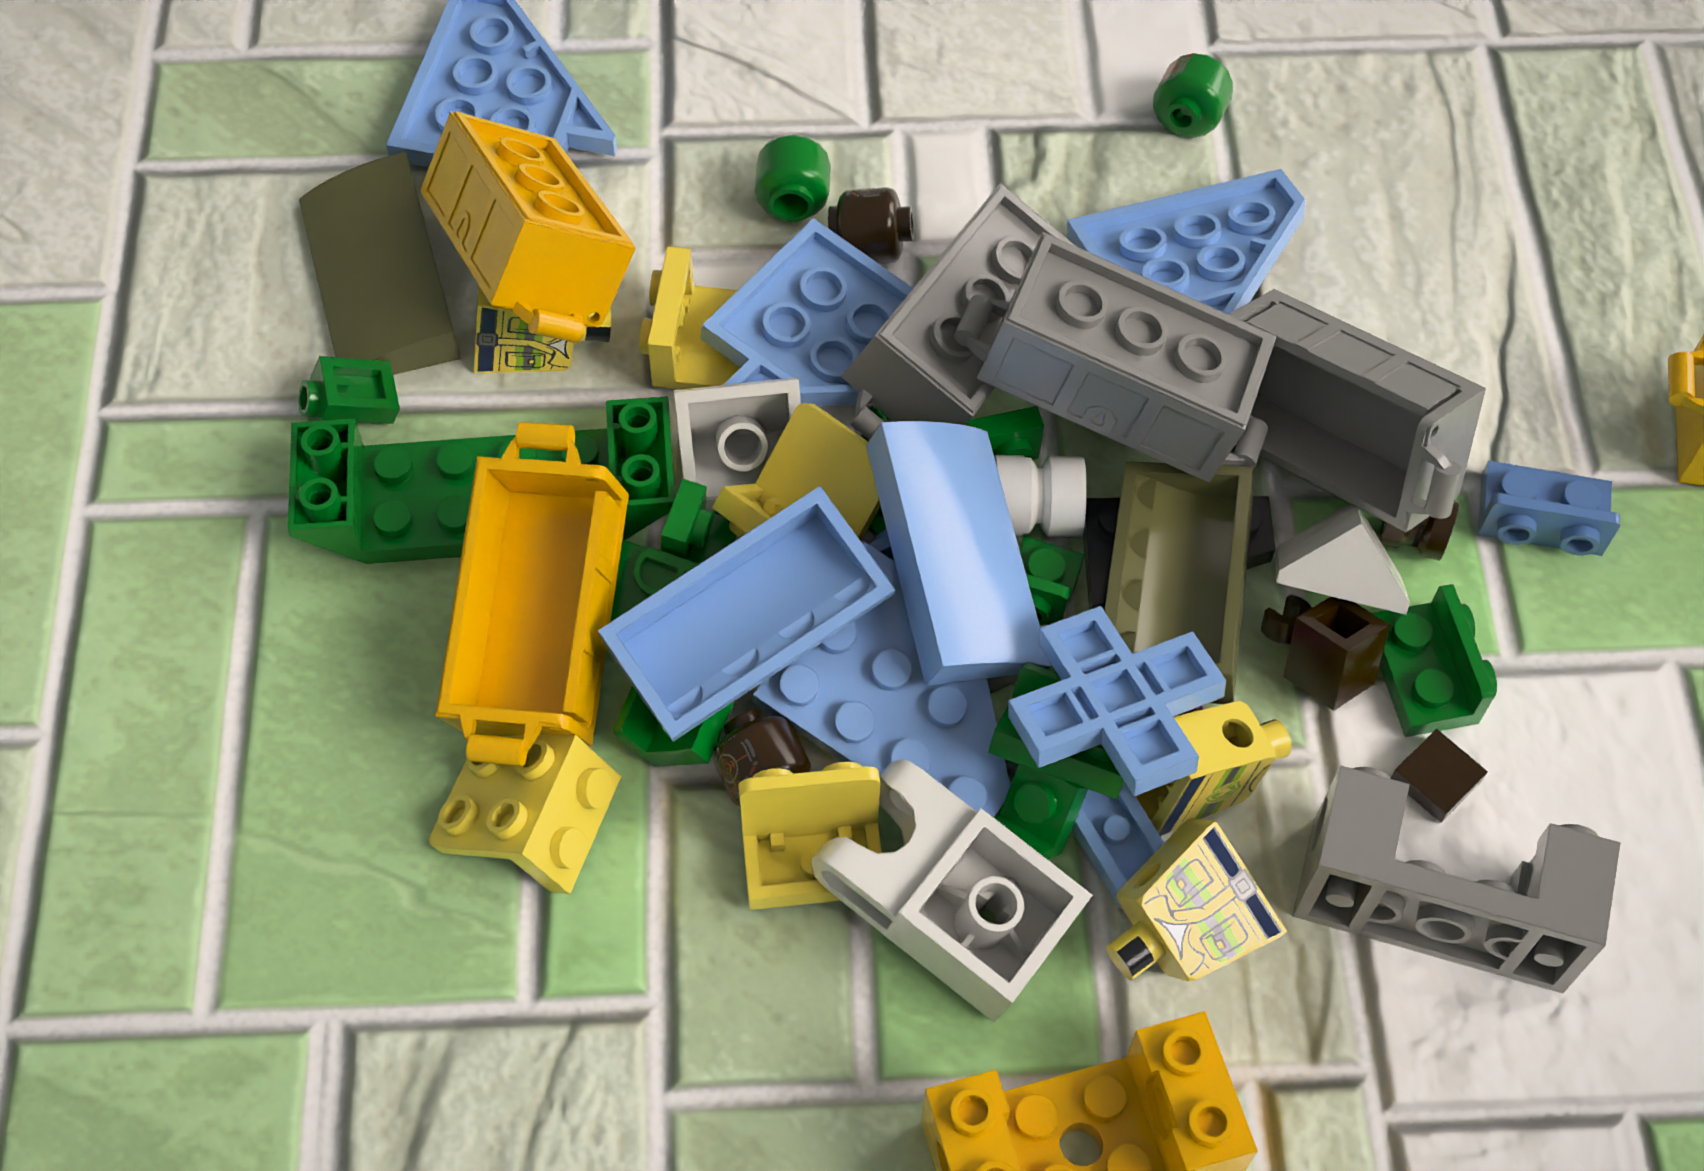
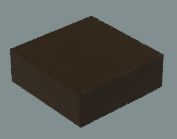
(1439, 775)

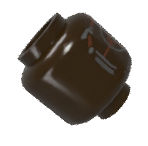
(873, 222)
(757, 745)

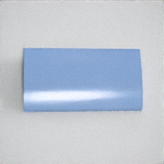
(954, 551)
(746, 613)

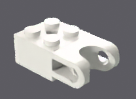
(940, 882)

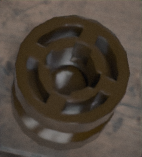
(1428, 537)

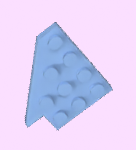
(500, 69)
(1200, 241)
(806, 315)
(870, 705)

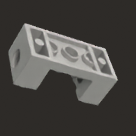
(1530, 931)

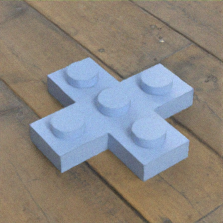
(1117, 700)

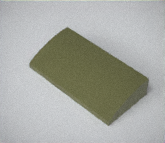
(378, 267)
(1182, 560)

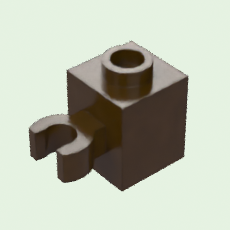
(1331, 648)

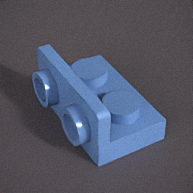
(1546, 509)

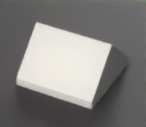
(732, 430)
(1342, 561)

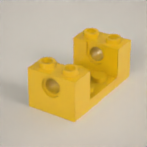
(1149, 1111)

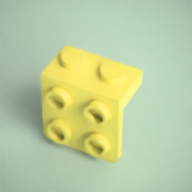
(673, 335)
(808, 455)
(532, 812)
(791, 818)

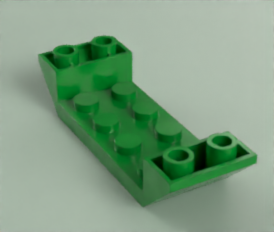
(416, 495)

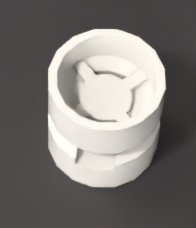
(1045, 495)

